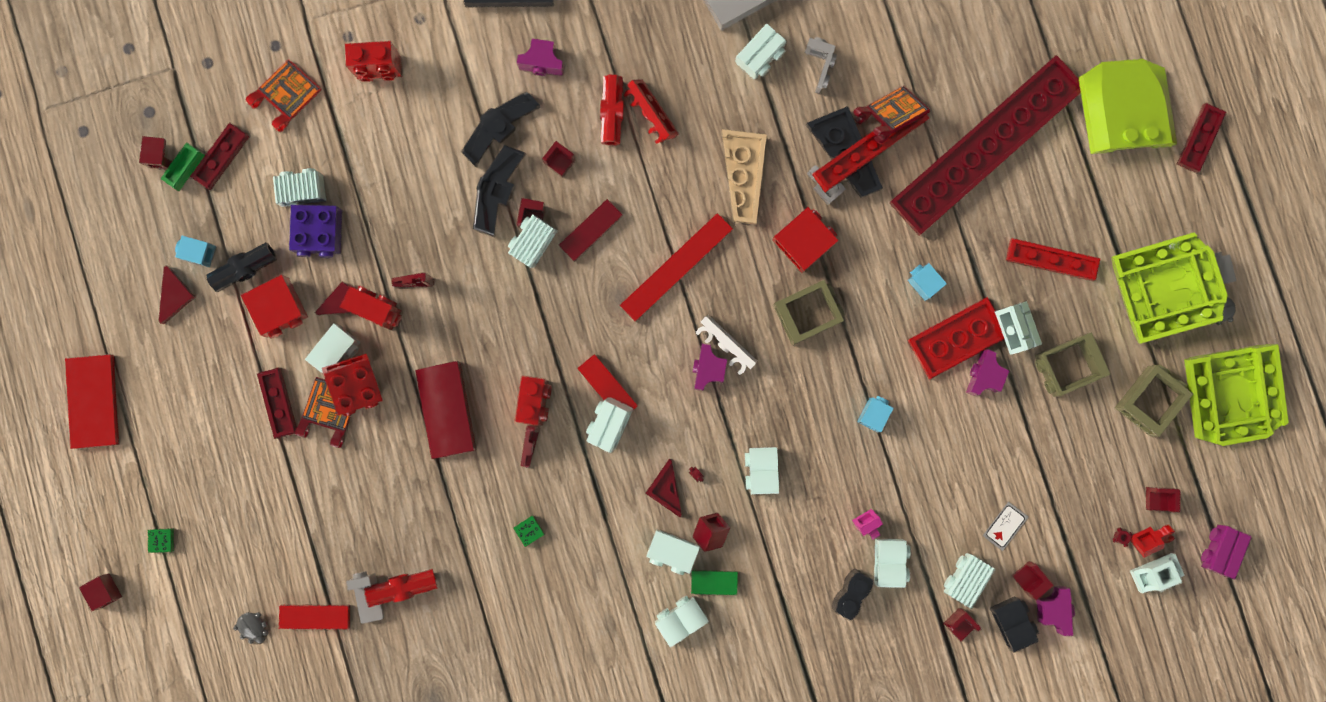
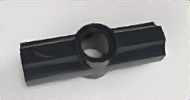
(241, 267)

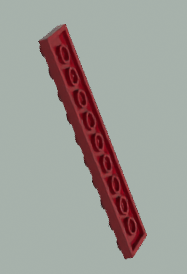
(987, 145)

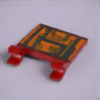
(287, 91)

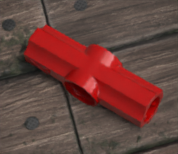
(612, 110)
(400, 588)

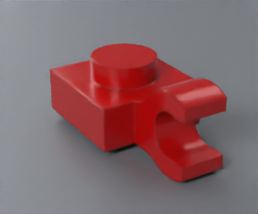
(1152, 541)

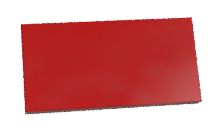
(957, 338)
(92, 401)

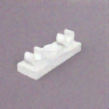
(727, 343)

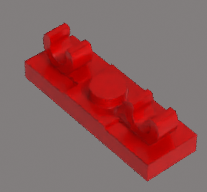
(651, 110)

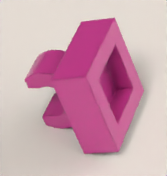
(868, 524)

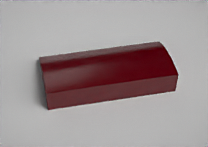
(445, 409)

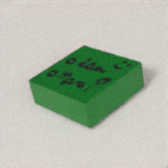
(528, 531)
(160, 540)

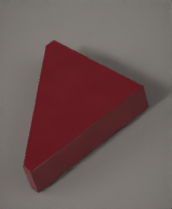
(413, 280)
(174, 295)
(334, 301)
(529, 445)
(665, 489)

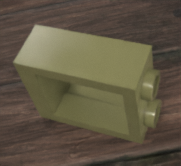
(786, 318)
(1092, 356)
(1138, 417)

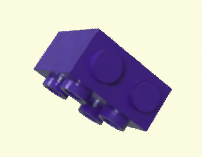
(315, 230)

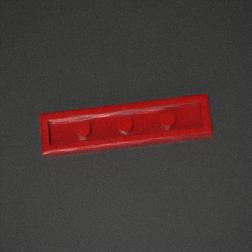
(1053, 259)

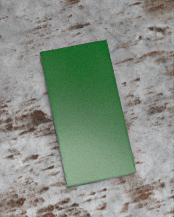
(182, 167)
(714, 582)

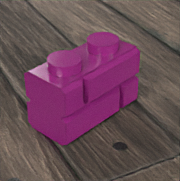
(1225, 551)

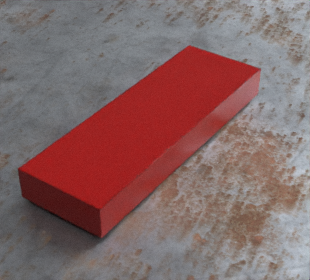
(604, 382)
(314, 616)

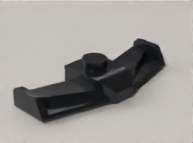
(497, 125)
(495, 189)

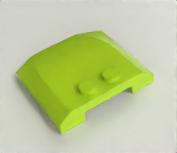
(1127, 106)
(1170, 287)
(1237, 394)

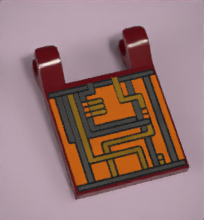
(893, 112)
(322, 412)

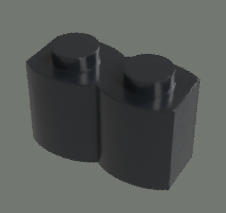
(849, 599)
(1014, 624)

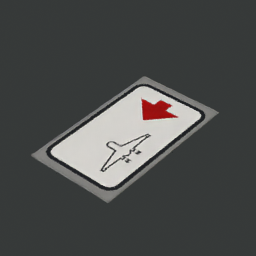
(1005, 526)

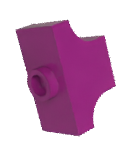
(541, 59)
(708, 368)
(987, 374)
(1057, 610)

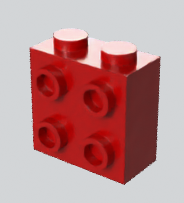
(373, 60)
(805, 239)
(364, 304)
(274, 307)
(352, 385)
(532, 400)

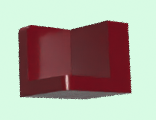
(153, 153)
(559, 159)
(529, 208)
(1163, 499)
(711, 532)
(1032, 580)
(100, 592)
(961, 624)

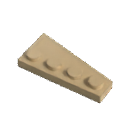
(744, 168)

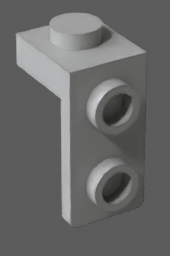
(820, 48)
(358, 583)

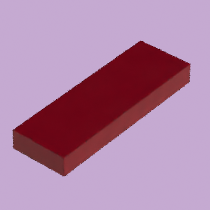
(1201, 138)
(220, 156)
(590, 230)
(277, 402)

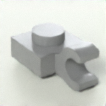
(830, 195)

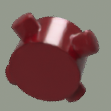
(696, 474)
(1122, 537)

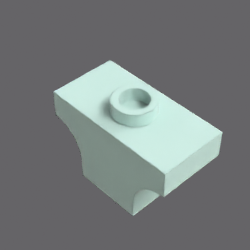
(1158, 574)

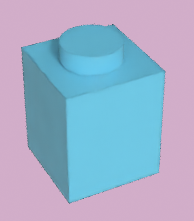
(195, 251)
(926, 281)
(875, 414)

